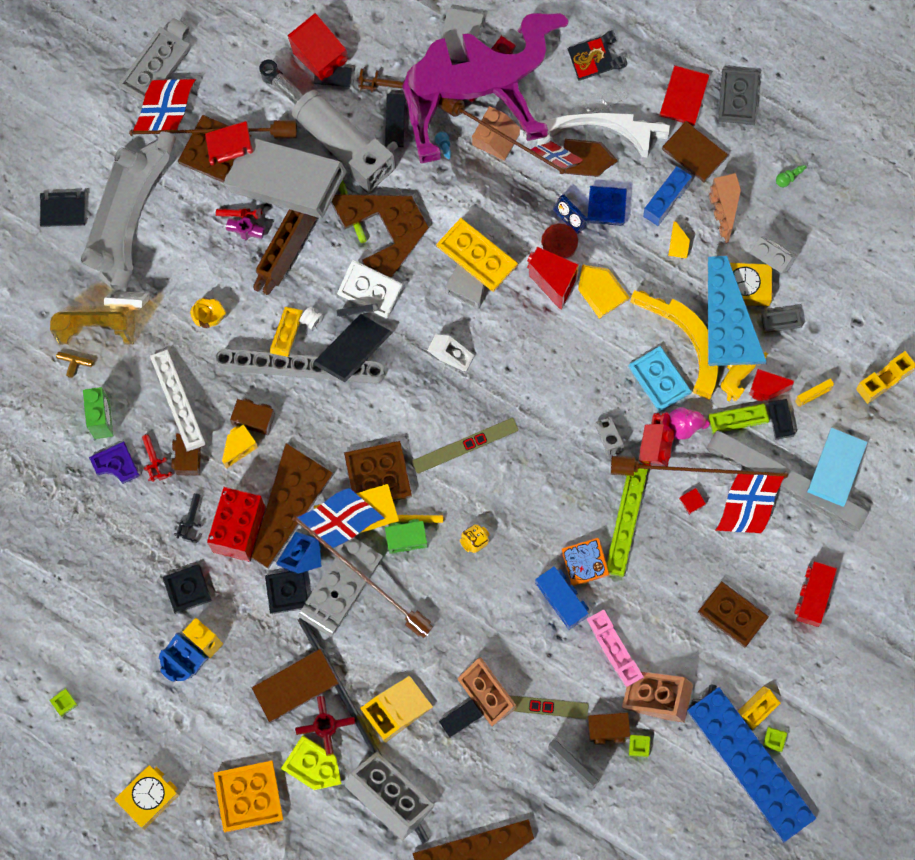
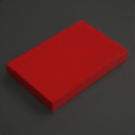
(684, 95)

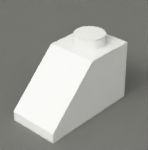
(450, 352)

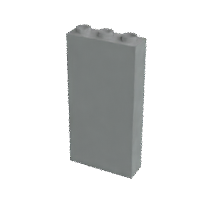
(286, 177)

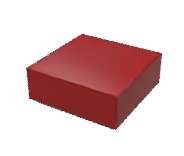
(692, 501)

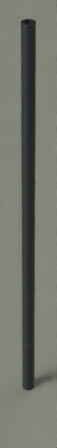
(352, 710)

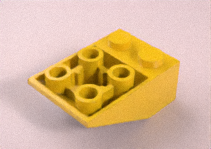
(396, 708)

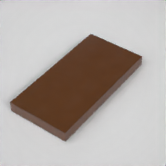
(295, 685)

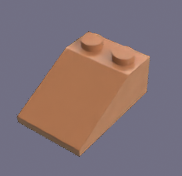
(659, 696)

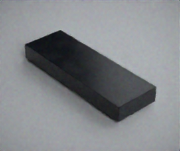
(395, 119)

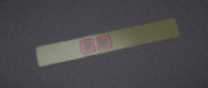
(465, 445)
(550, 707)

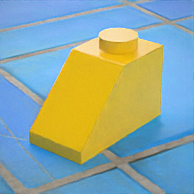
(238, 445)

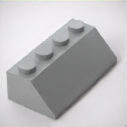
(389, 795)

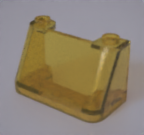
(69, 319)

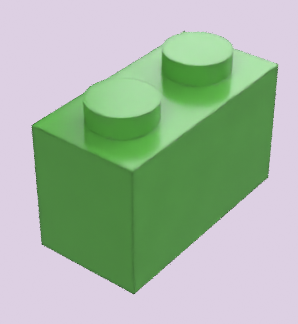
(406, 536)

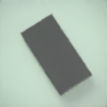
(781, 320)

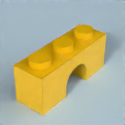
(880, 382)

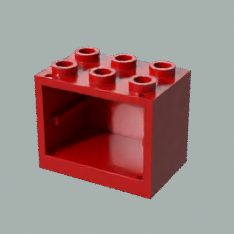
(236, 524)

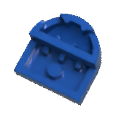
(180, 659)

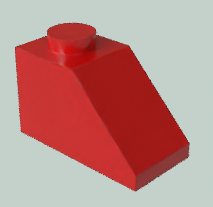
(768, 385)

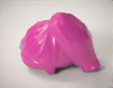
(686, 422)

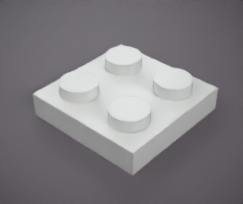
(132, 300)

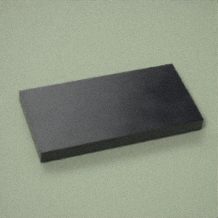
(352, 348)

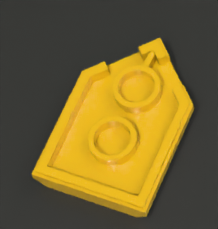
(601, 290)

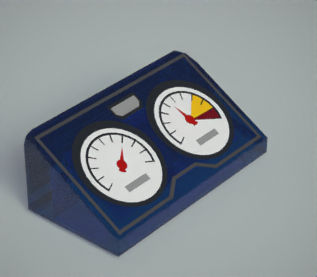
(570, 214)

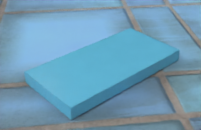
(837, 467)

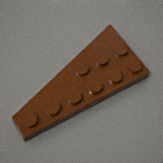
(294, 492)
(489, 845)

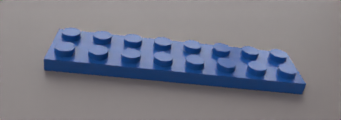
(751, 764)

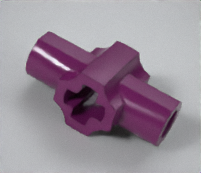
(237, 226)

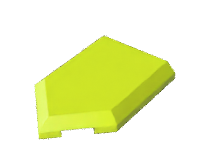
(312, 766)

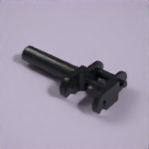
(190, 520)

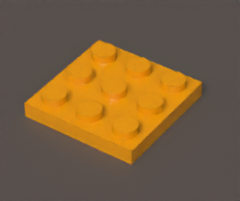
(248, 796)

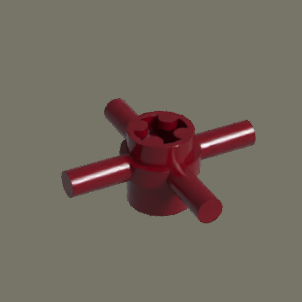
(318, 722)

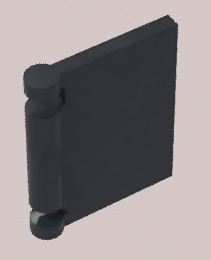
(62, 209)

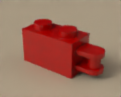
(657, 441)

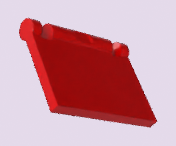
(228, 142)

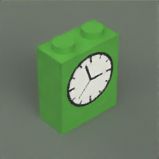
(98, 413)

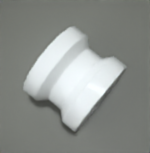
(311, 318)

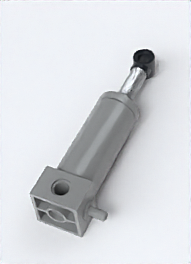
(366, 159)

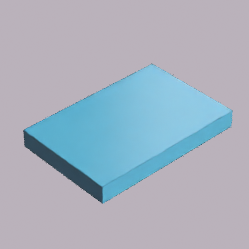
(659, 379)

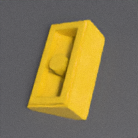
(758, 707)

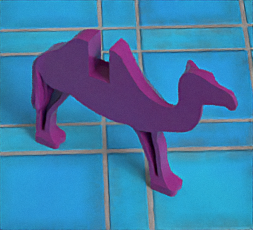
(482, 75)

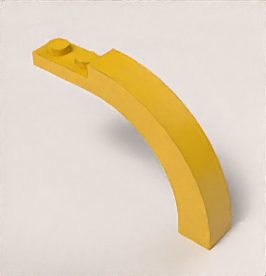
(693, 327)

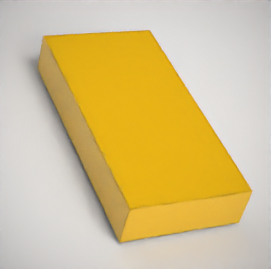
(814, 392)

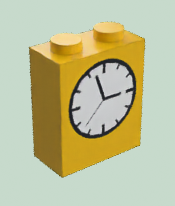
(754, 283)
(147, 796)

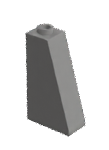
(465, 286)

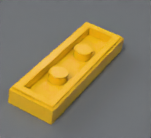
(286, 331)

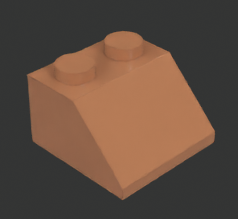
(490, 141)

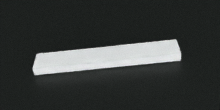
(177, 400)

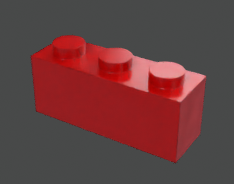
(815, 594)

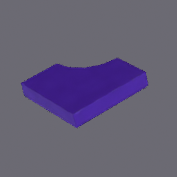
(115, 462)

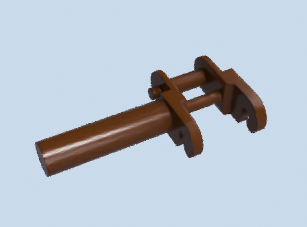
(378, 82)

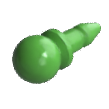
(784, 179)

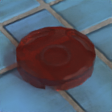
(560, 240)

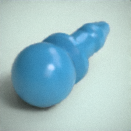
(443, 143)

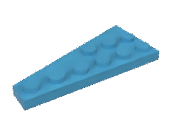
(729, 324)

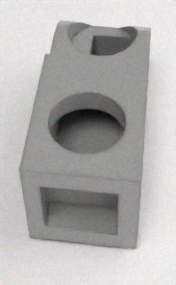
(609, 437)

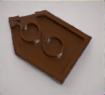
(594, 155)

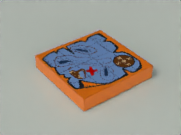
(585, 562)

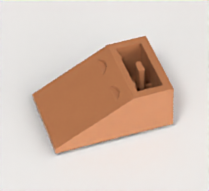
(725, 196)

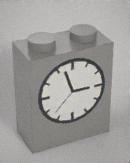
(773, 254)

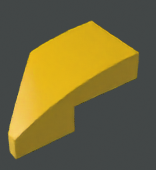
(679, 242)

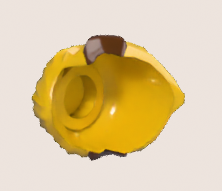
(207, 312)

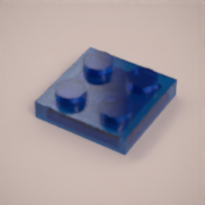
(607, 205)

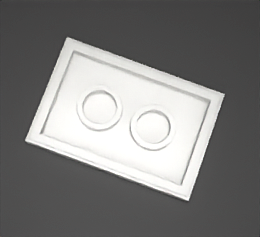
(368, 287)

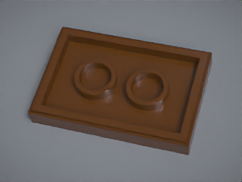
(695, 151)
(733, 614)

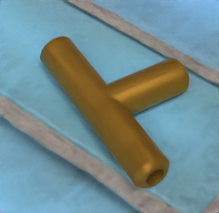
(74, 360)

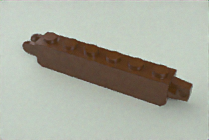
(282, 250)

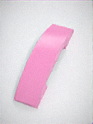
(614, 648)

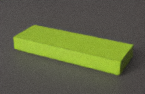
(738, 418)

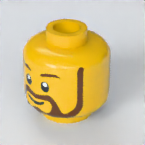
(474, 538)

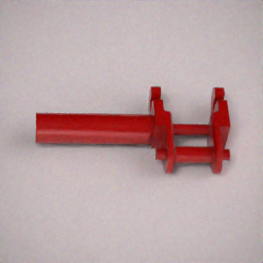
(245, 212)
(154, 460)

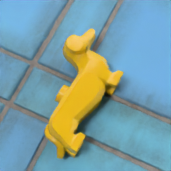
(733, 377)

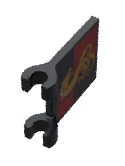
(594, 57)

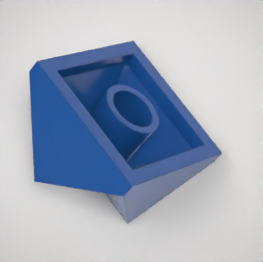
(301, 554)

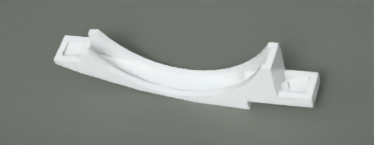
(636, 131)

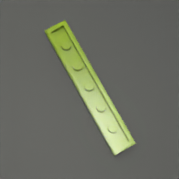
(626, 522)

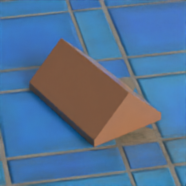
(487, 692)

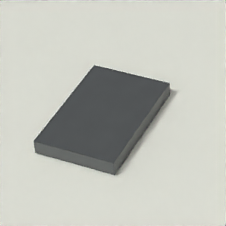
(738, 96)
(573, 764)

